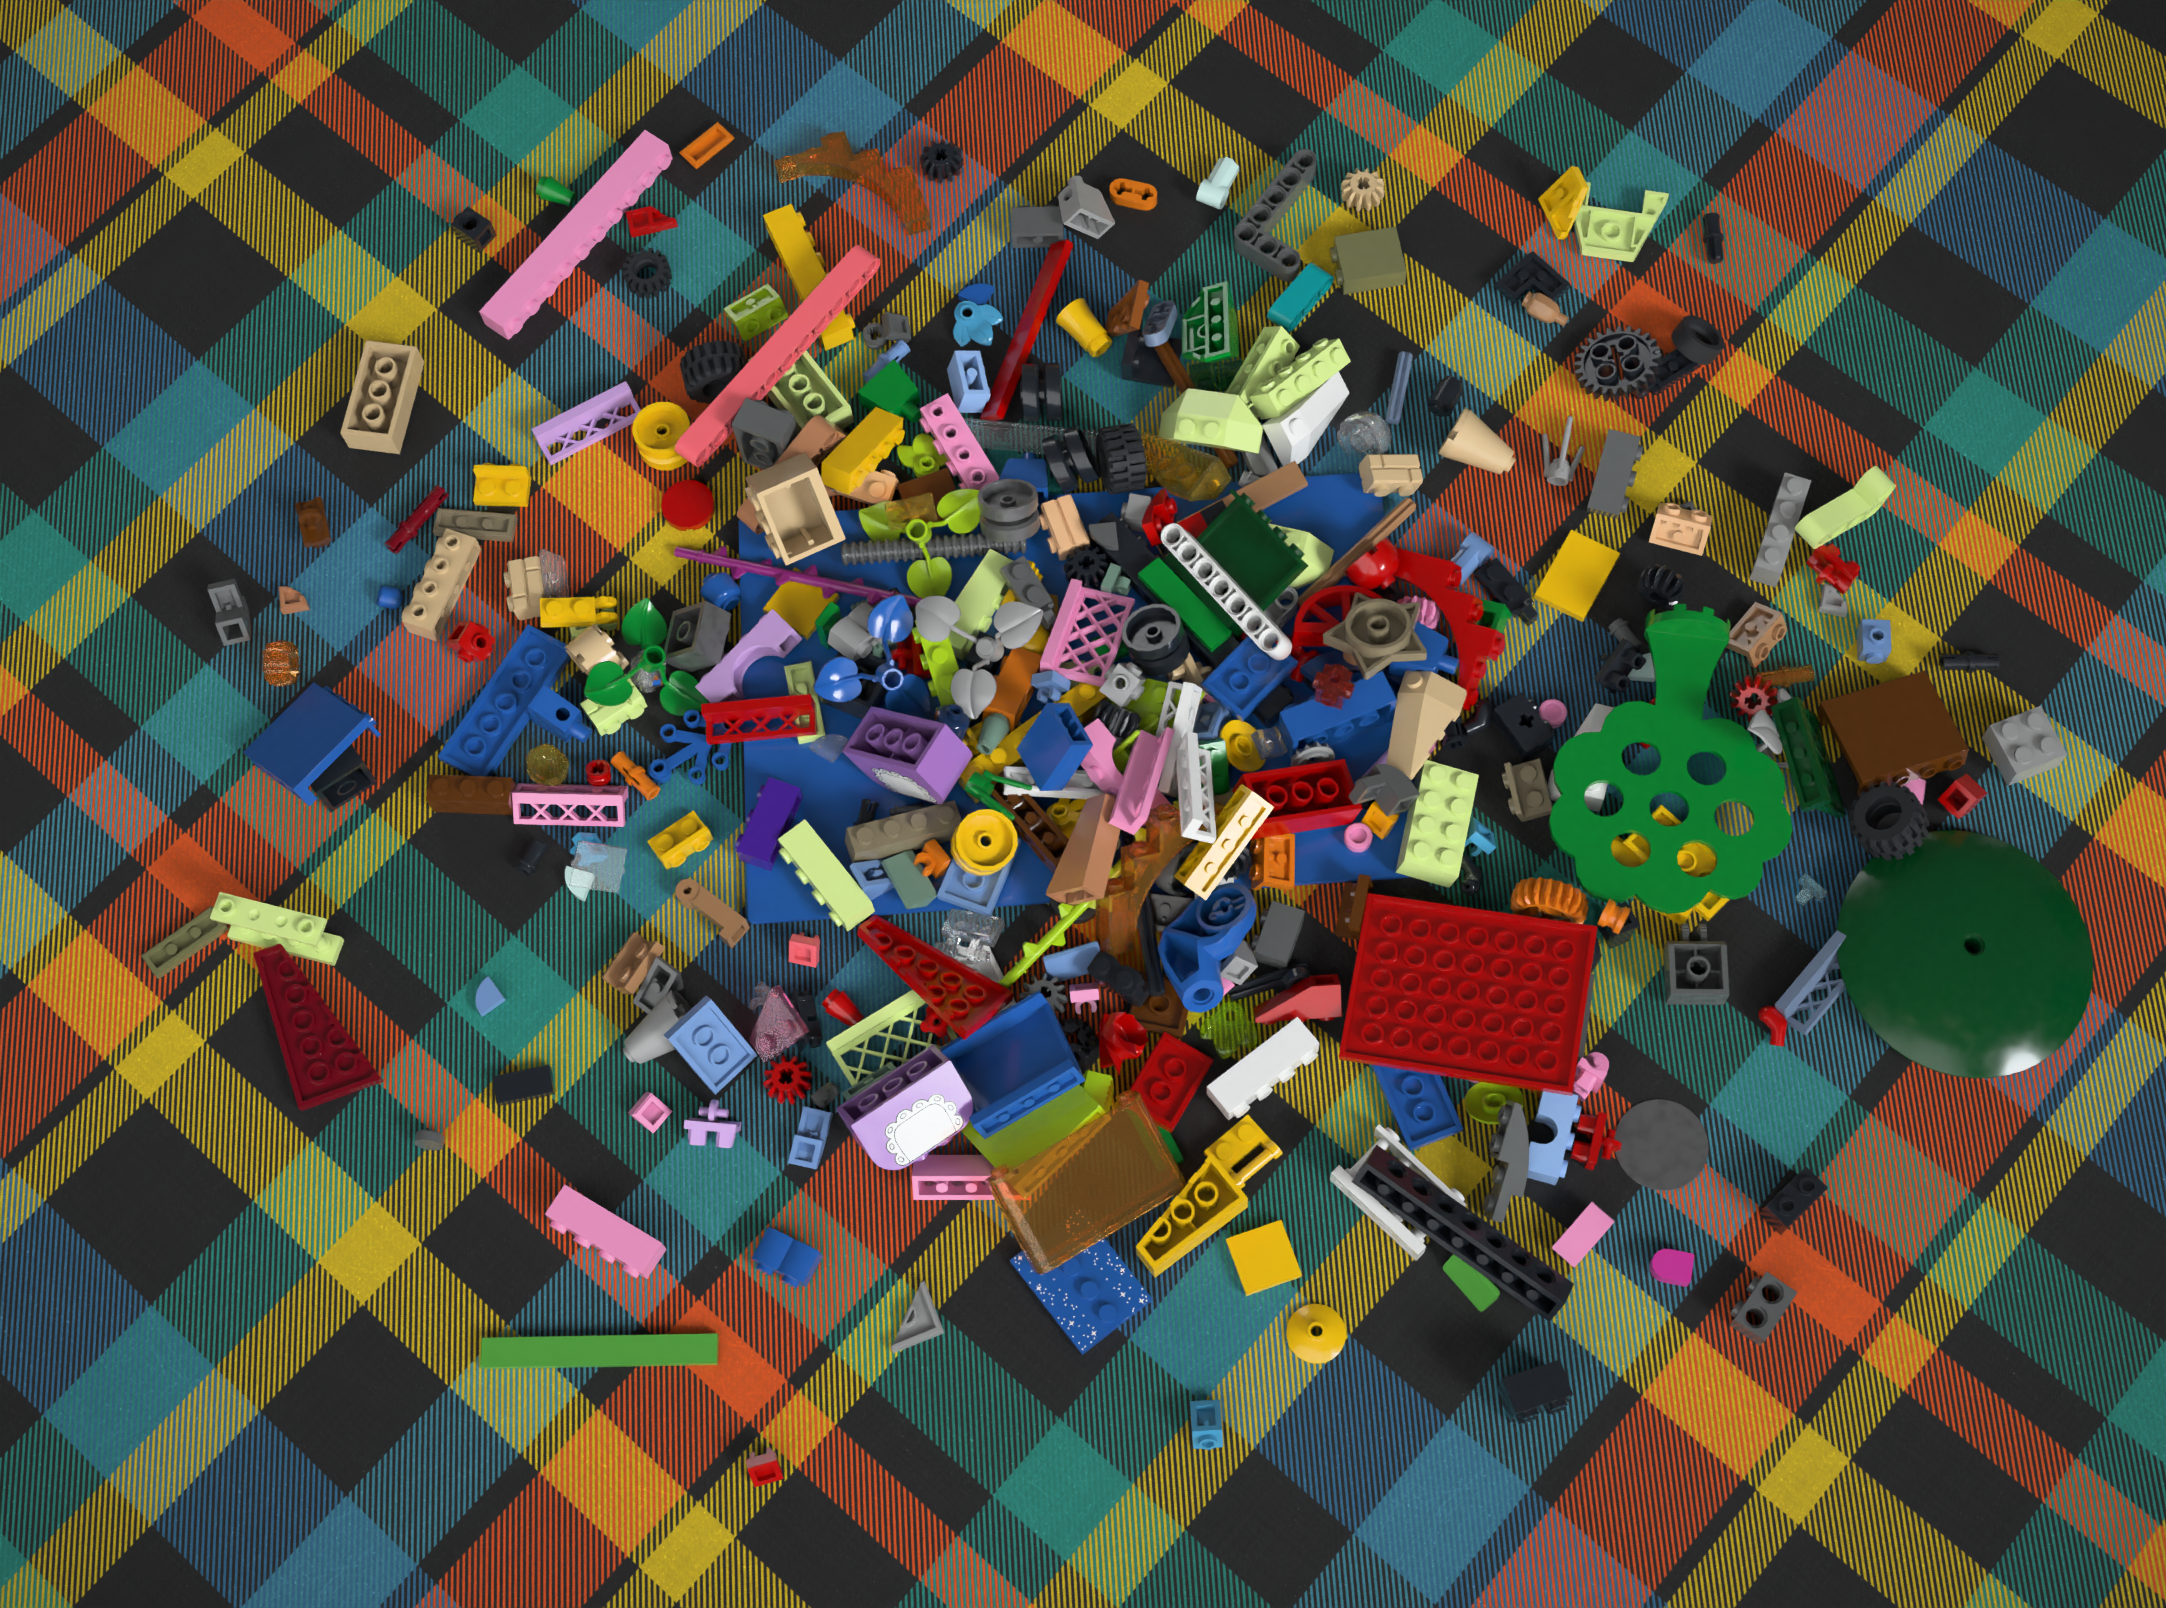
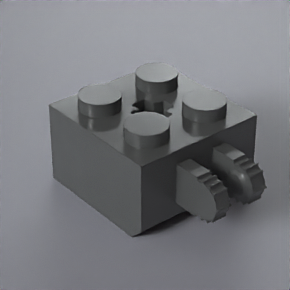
(1706, 957)

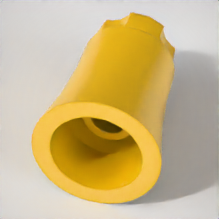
(1084, 327)

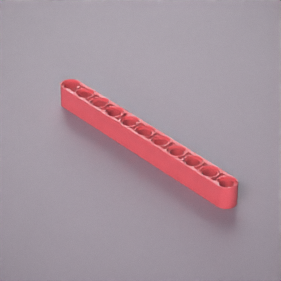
(778, 354)

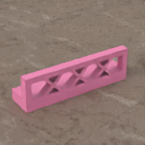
(1140, 780)
(569, 795)

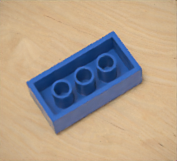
(1313, 722)

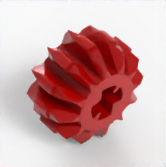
(1745, 690)
(781, 1089)

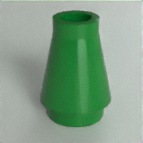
(554, 191)

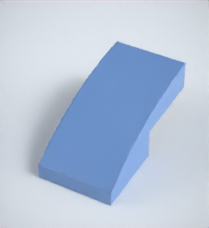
(810, 1138)

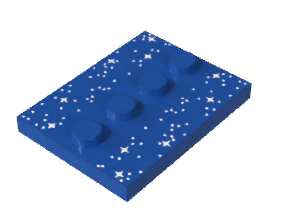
(1087, 1293)

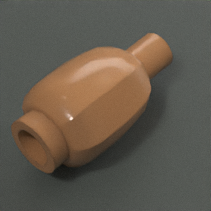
(1543, 308)

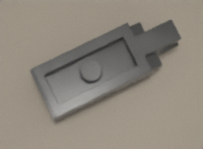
(1029, 589)

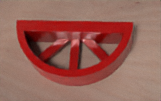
(1311, 633)

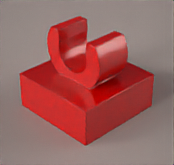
(764, 1468)

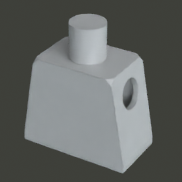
(1084, 208)

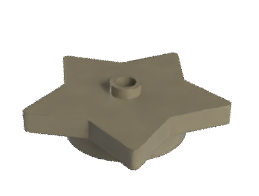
(1378, 634)

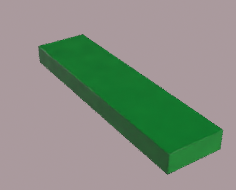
(1191, 609)

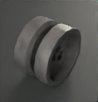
(1008, 510)

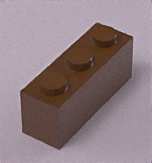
(470, 794)

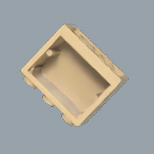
(794, 509)

